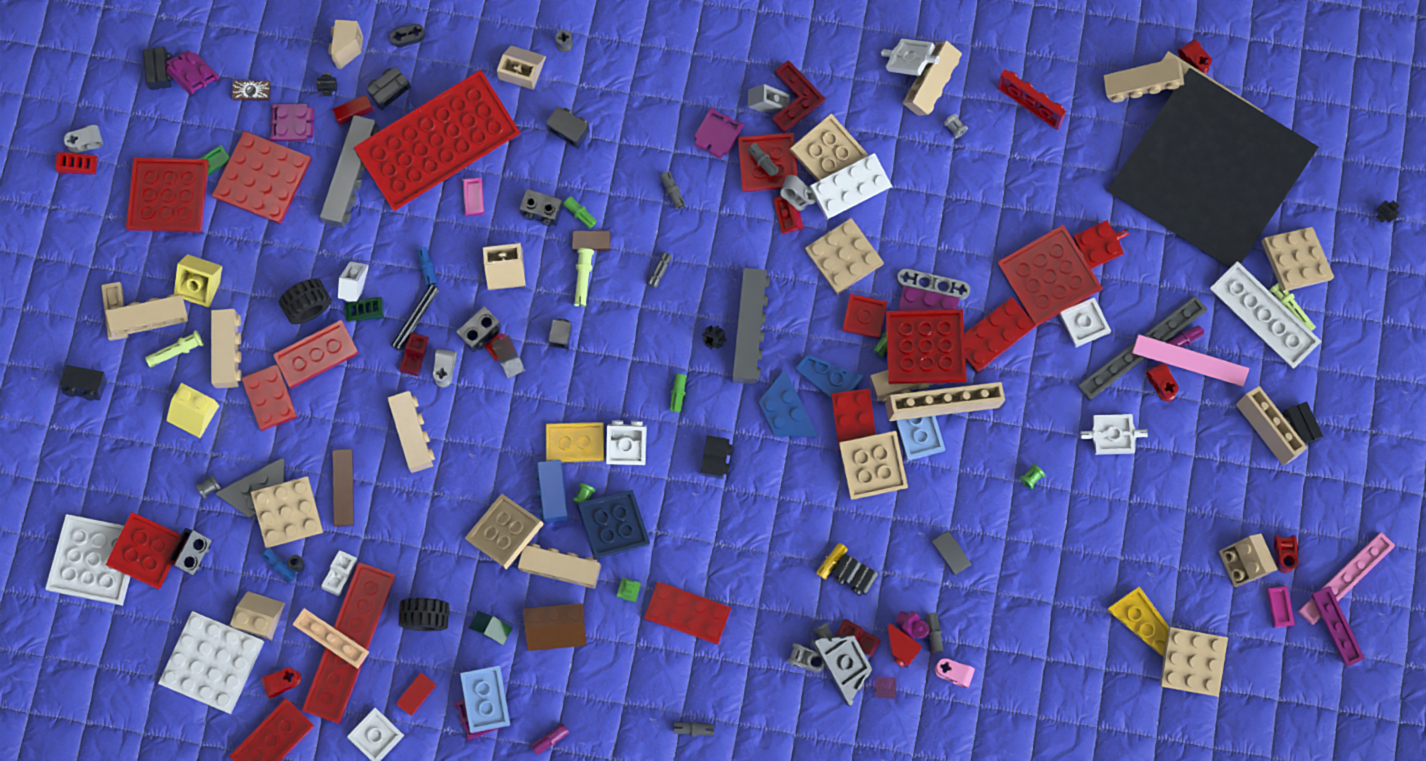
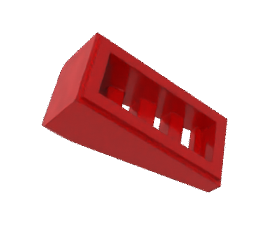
(67, 169)

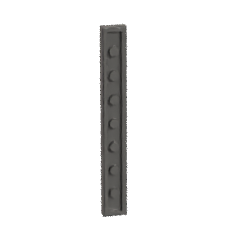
(1127, 360)

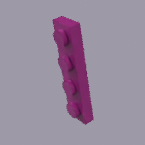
(1337, 626)

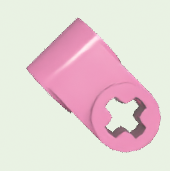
(958, 673)

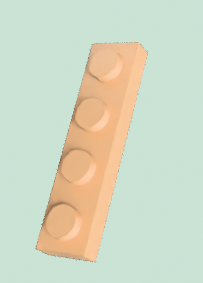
(330, 638)

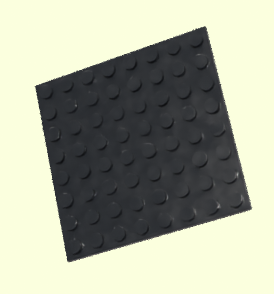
(1212, 169)

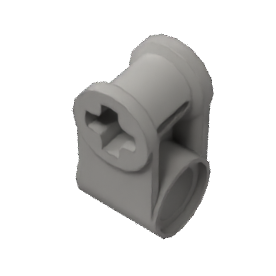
(84, 138)
(796, 193)
(444, 364)
(804, 658)

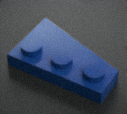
(827, 377)

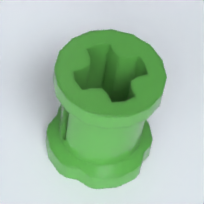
(1032, 476)
(583, 493)

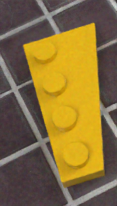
(1142, 619)

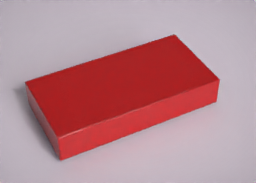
(416, 694)

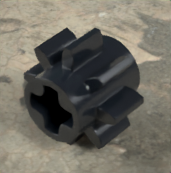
(326, 84)
(1387, 211)
(714, 337)

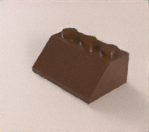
(555, 627)

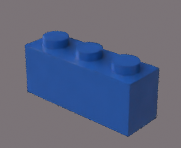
(551, 491)

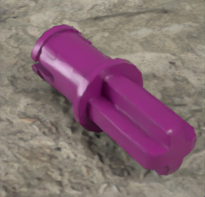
(1187, 337)
(550, 739)

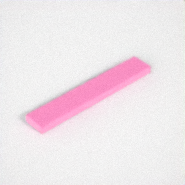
(1190, 360)
(1351, 573)

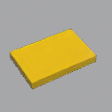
(575, 442)

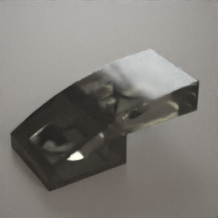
(508, 356)

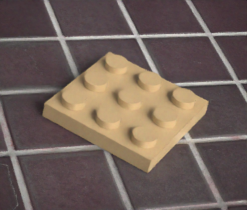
(827, 149)
(844, 256)
(1297, 259)
(873, 465)
(287, 512)
(504, 531)
(1193, 661)

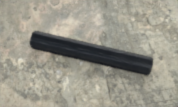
(415, 317)

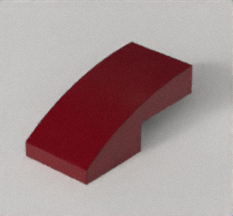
(414, 354)
(866, 640)

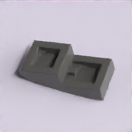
(951, 552)

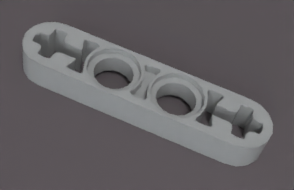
(934, 281)

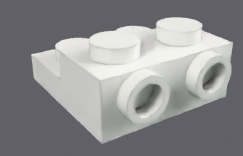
(626, 443)

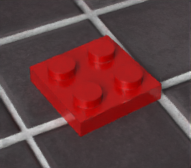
(864, 316)

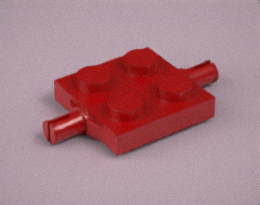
(1100, 244)

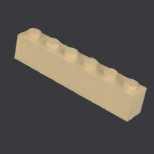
(944, 401)

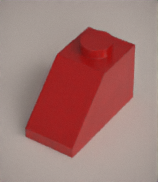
(902, 647)

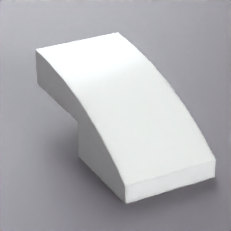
(339, 574)

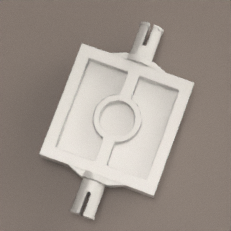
(910, 56)
(1113, 434)

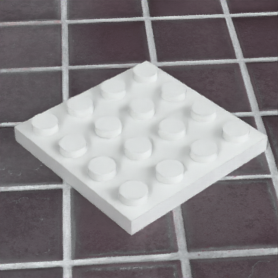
(81, 561)
(211, 662)

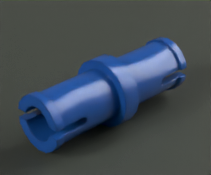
(426, 266)
(279, 565)

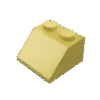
(197, 280)
(191, 410)

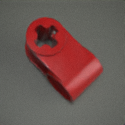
(1195, 56)
(1162, 379)
(1286, 549)
(277, 683)

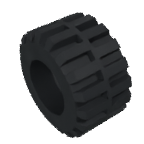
(305, 301)
(423, 614)

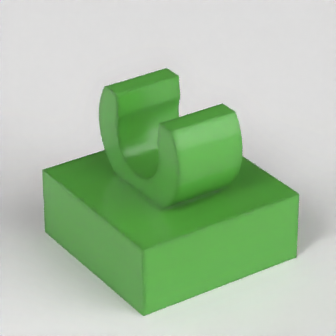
(629, 590)

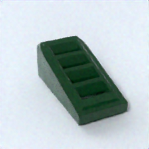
(379, 314)

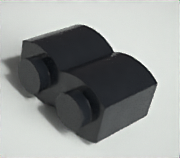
(715, 457)
(855, 575)

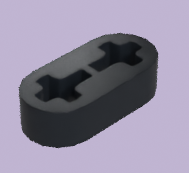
(407, 35)

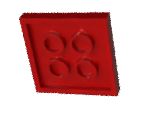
(778, 147)
(143, 551)

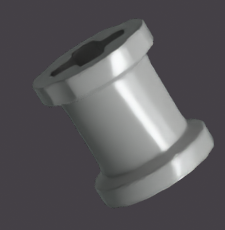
(957, 131)

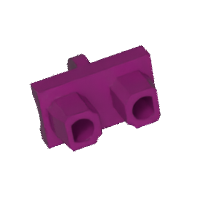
(912, 625)

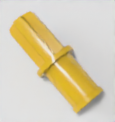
(831, 561)

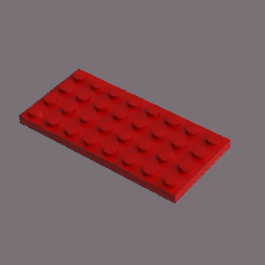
(437, 140)

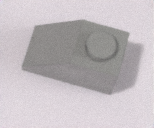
(767, 99)

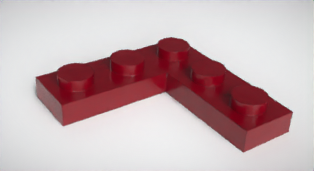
(807, 97)

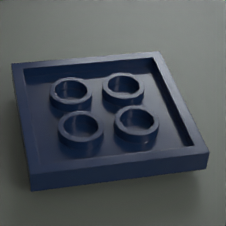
(613, 524)

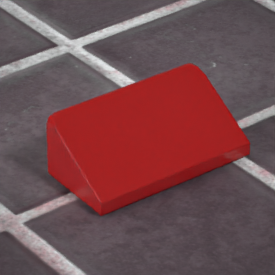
(358, 107)
(787, 215)

